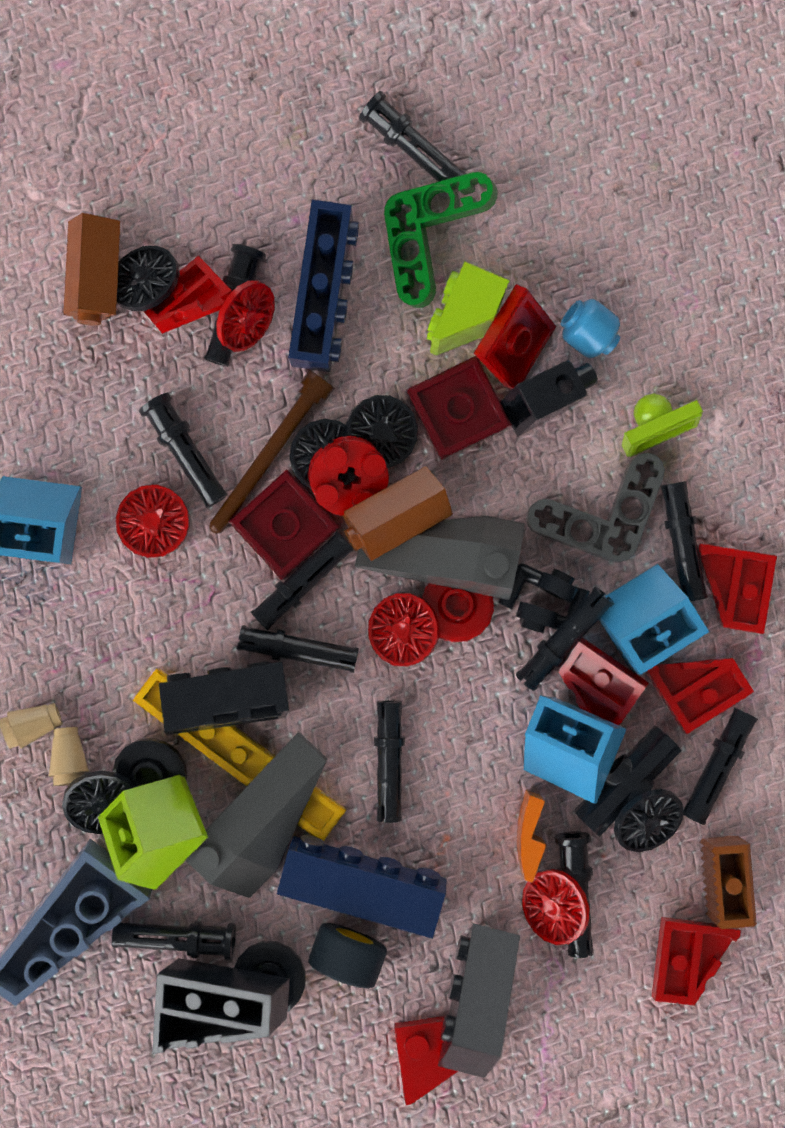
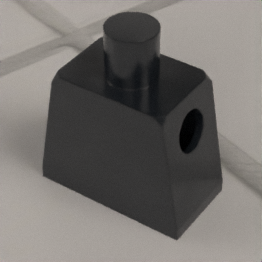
(547, 395)

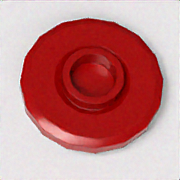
(245, 316)
(152, 521)
(459, 612)
(403, 629)
(555, 907)

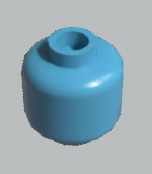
(590, 328)

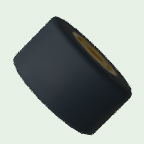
(347, 955)

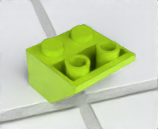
(469, 310)
(152, 831)

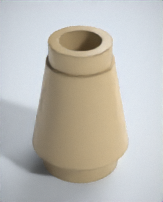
(29, 724)
(67, 756)

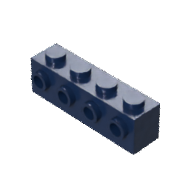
(321, 286)
(363, 885)

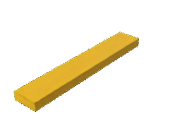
(242, 759)

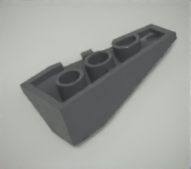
(458, 554)
(258, 824)

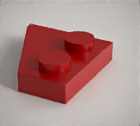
(194, 297)
(601, 682)
(699, 689)
(687, 958)
(418, 1054)

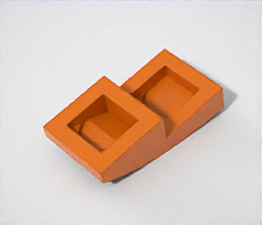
(529, 846)

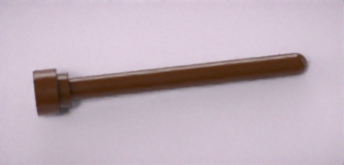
(312, 391)

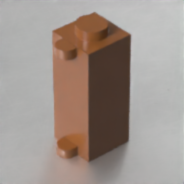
(91, 268)
(397, 513)

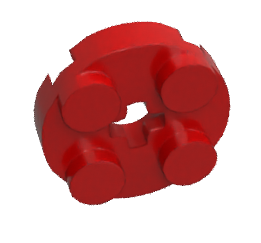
(335, 459)

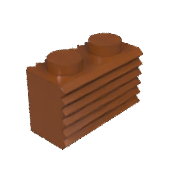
(728, 882)

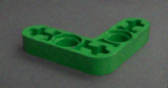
(422, 216)

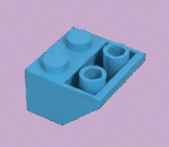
(38, 519)
(651, 620)
(571, 747)

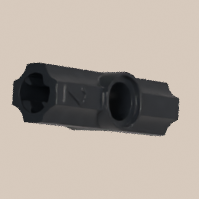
(628, 778)

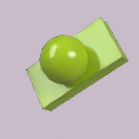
(658, 423)

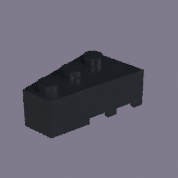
(224, 698)
(480, 1001)
(215, 1004)

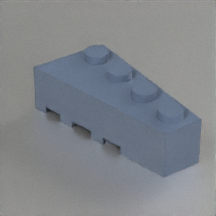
(67, 920)

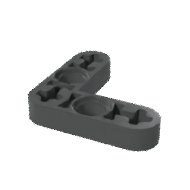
(604, 529)

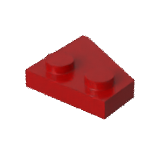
(739, 585)

